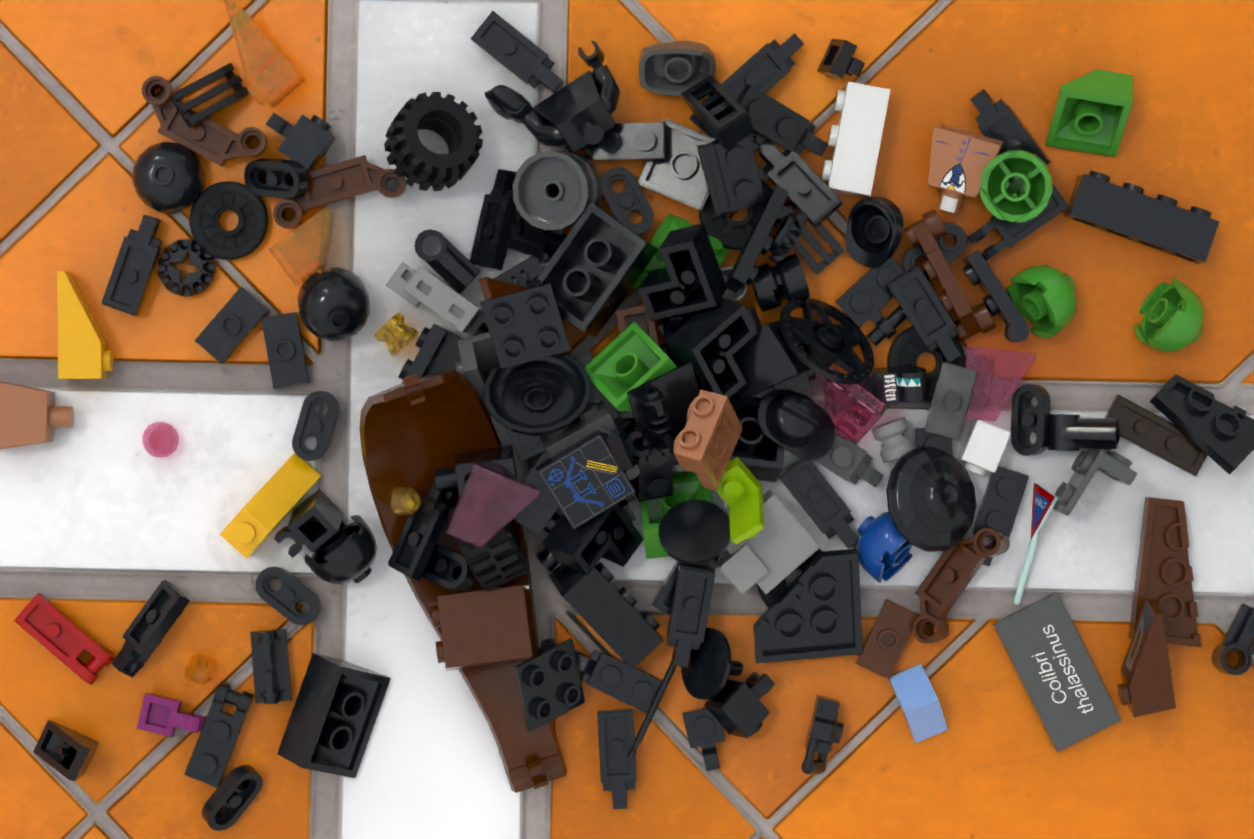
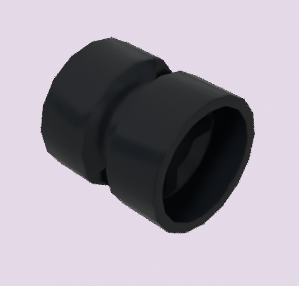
(780, 282)

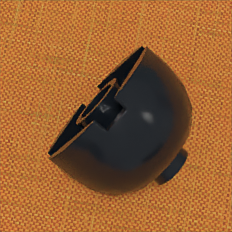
(168, 177)
(334, 304)
(346, 554)

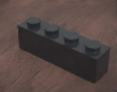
(1142, 218)

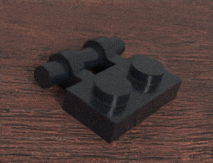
(870, 295)

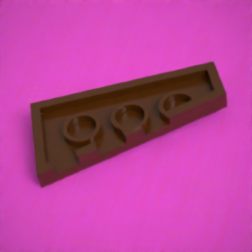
(1165, 571)

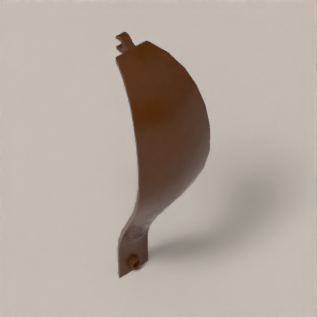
(403, 440)

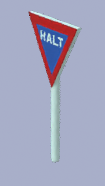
(1042, 505)

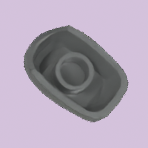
(675, 66)

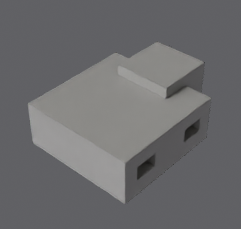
(427, 289)
(769, 554)

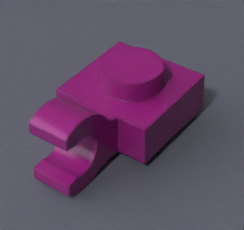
(163, 715)

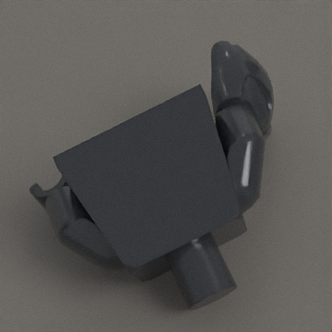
(572, 115)

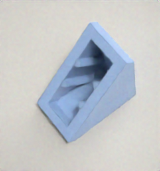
(918, 703)

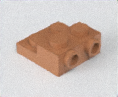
(708, 438)

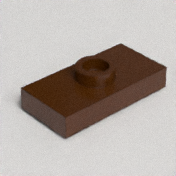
(887, 638)

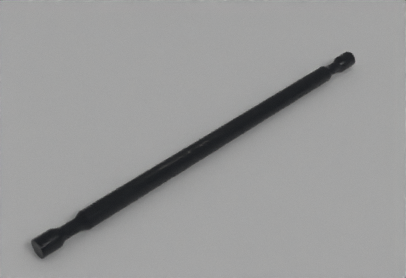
(652, 710)

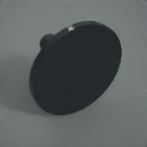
(694, 531)
(710, 666)

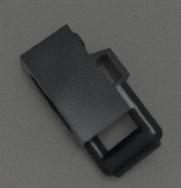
(822, 733)

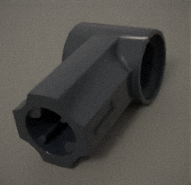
(449, 262)
(1073, 432)
(1241, 639)

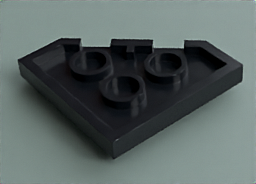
(815, 613)

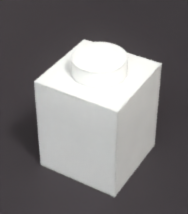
(983, 447)

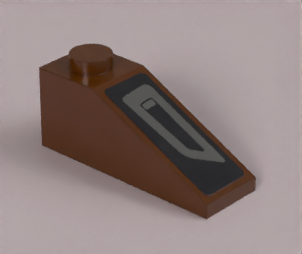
(1146, 667)

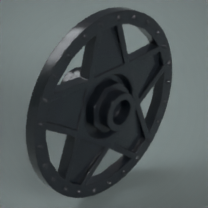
(826, 342)

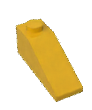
(80, 340)
(270, 506)

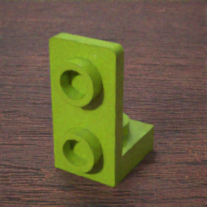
(745, 501)

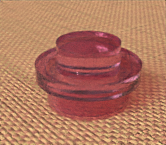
(160, 439)

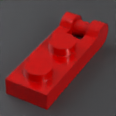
(63, 638)

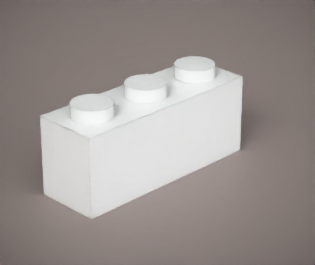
(856, 139)

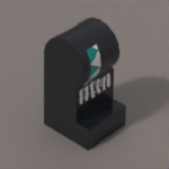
(897, 384)

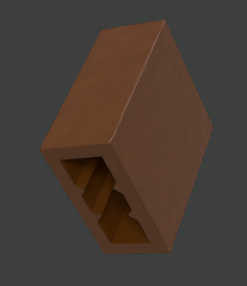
(482, 628)

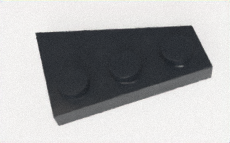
(1213, 426)

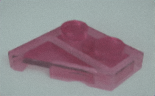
(997, 379)
(851, 409)
(487, 505)

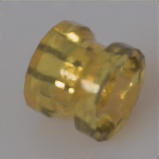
(396, 334)

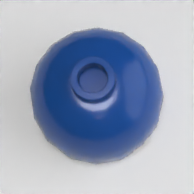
(882, 547)

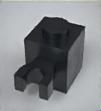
(304, 141)
(311, 523)
(739, 706)

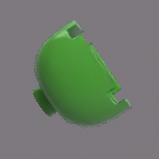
(1016, 186)
(1044, 298)
(1171, 317)

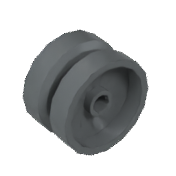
(537, 194)

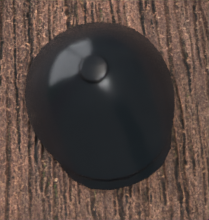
(873, 231)

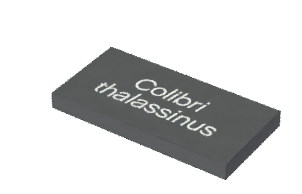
(1056, 671)

